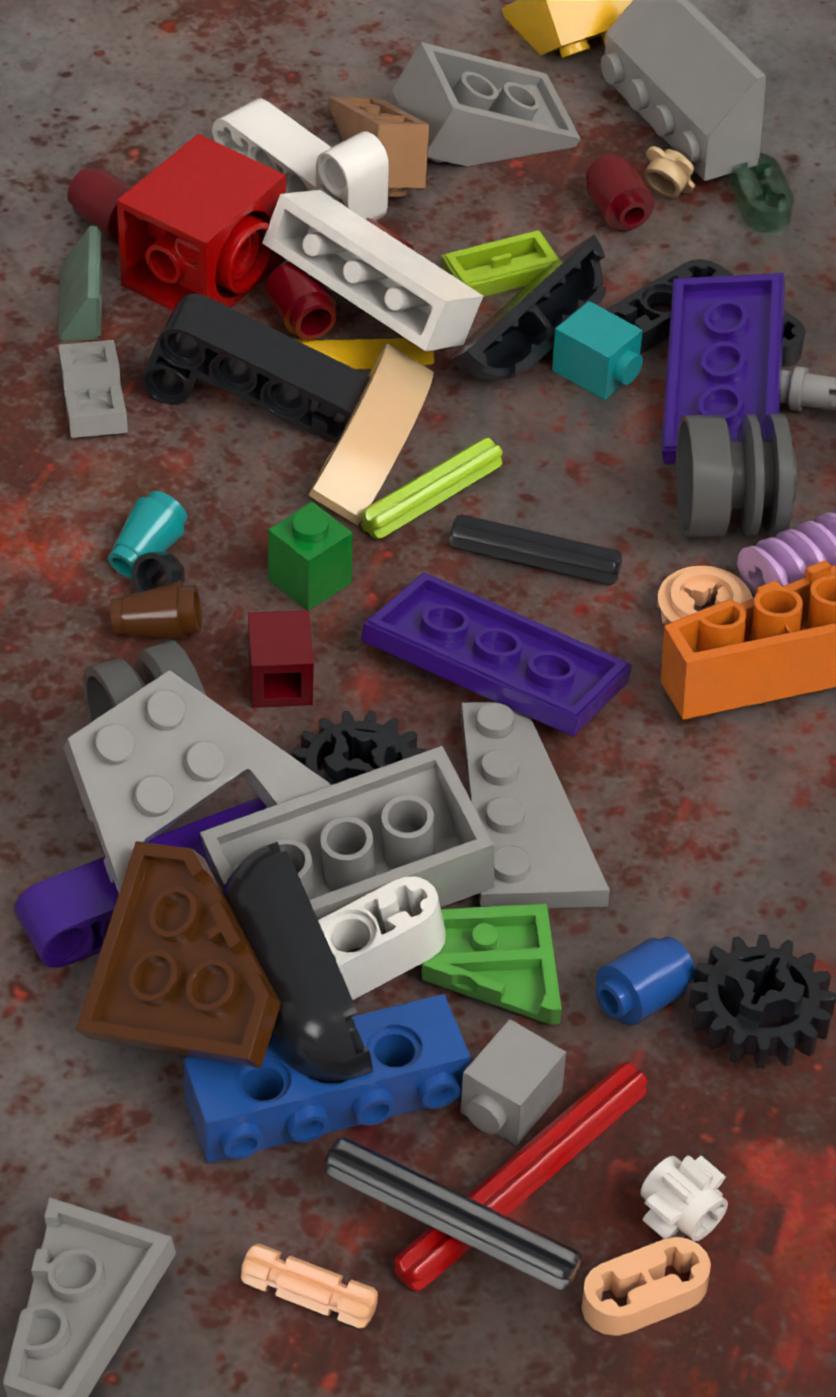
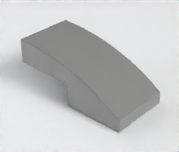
(92, 388)

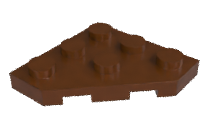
(178, 966)

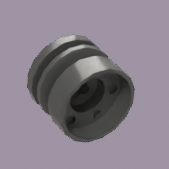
(742, 475)

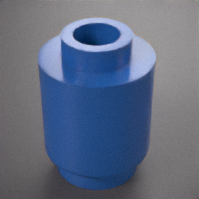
(644, 979)

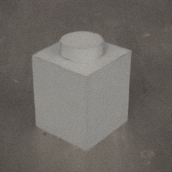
(512, 1082)

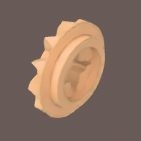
(696, 587)

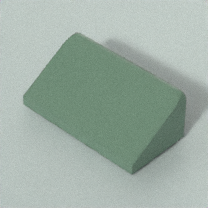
(81, 289)

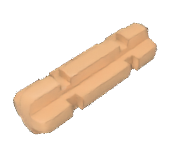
(309, 1285)

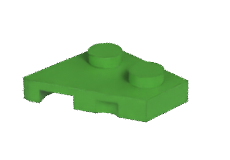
(500, 958)

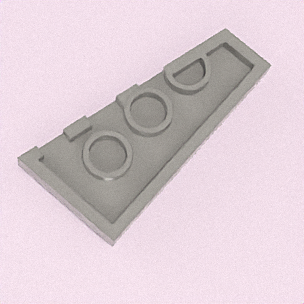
(526, 812)

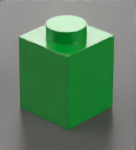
(310, 556)

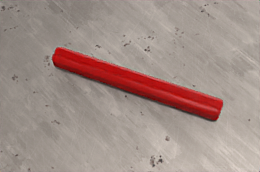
(528, 1169)

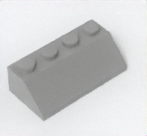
(687, 83)
(368, 833)

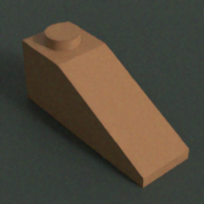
(398, 131)

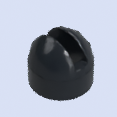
(152, 567)

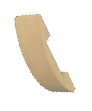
(373, 434)

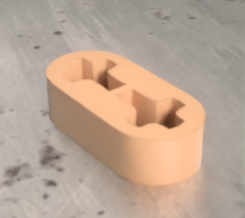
(642, 1280)

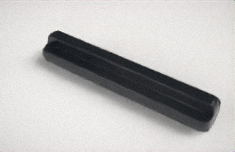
(536, 549)

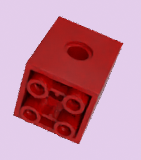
(199, 226)

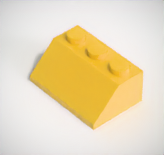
(563, 23)

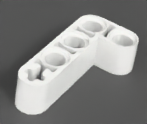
(349, 172)
(393, 926)

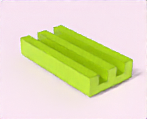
(501, 263)

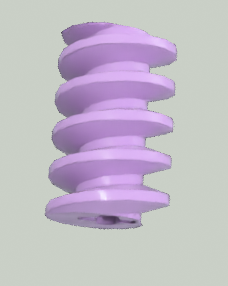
(789, 553)

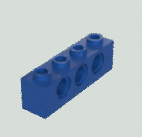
(412, 1036)

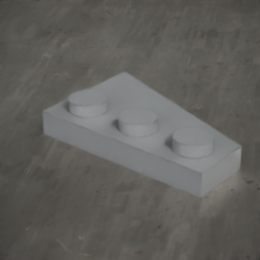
(82, 1300)

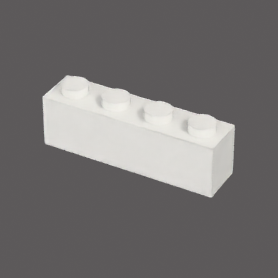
(372, 270)

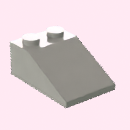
(482, 107)

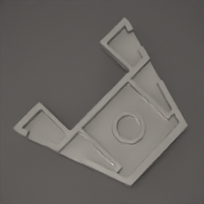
(166, 757)

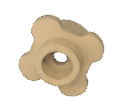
(668, 172)

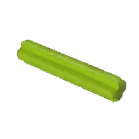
(431, 488)

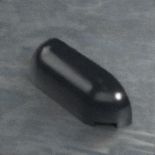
(527, 323)
(315, 1011)

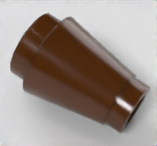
(159, 612)

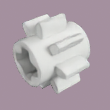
(684, 1198)

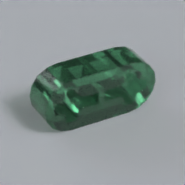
(763, 203)

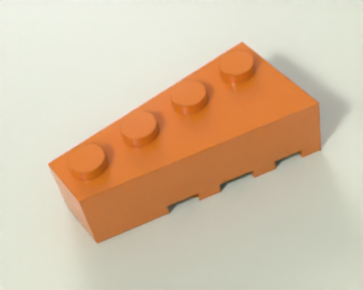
(754, 649)

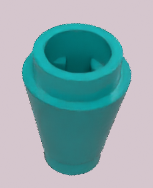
(150, 527)

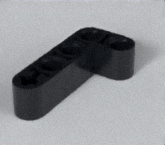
(253, 364)

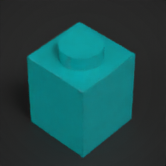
(597, 350)

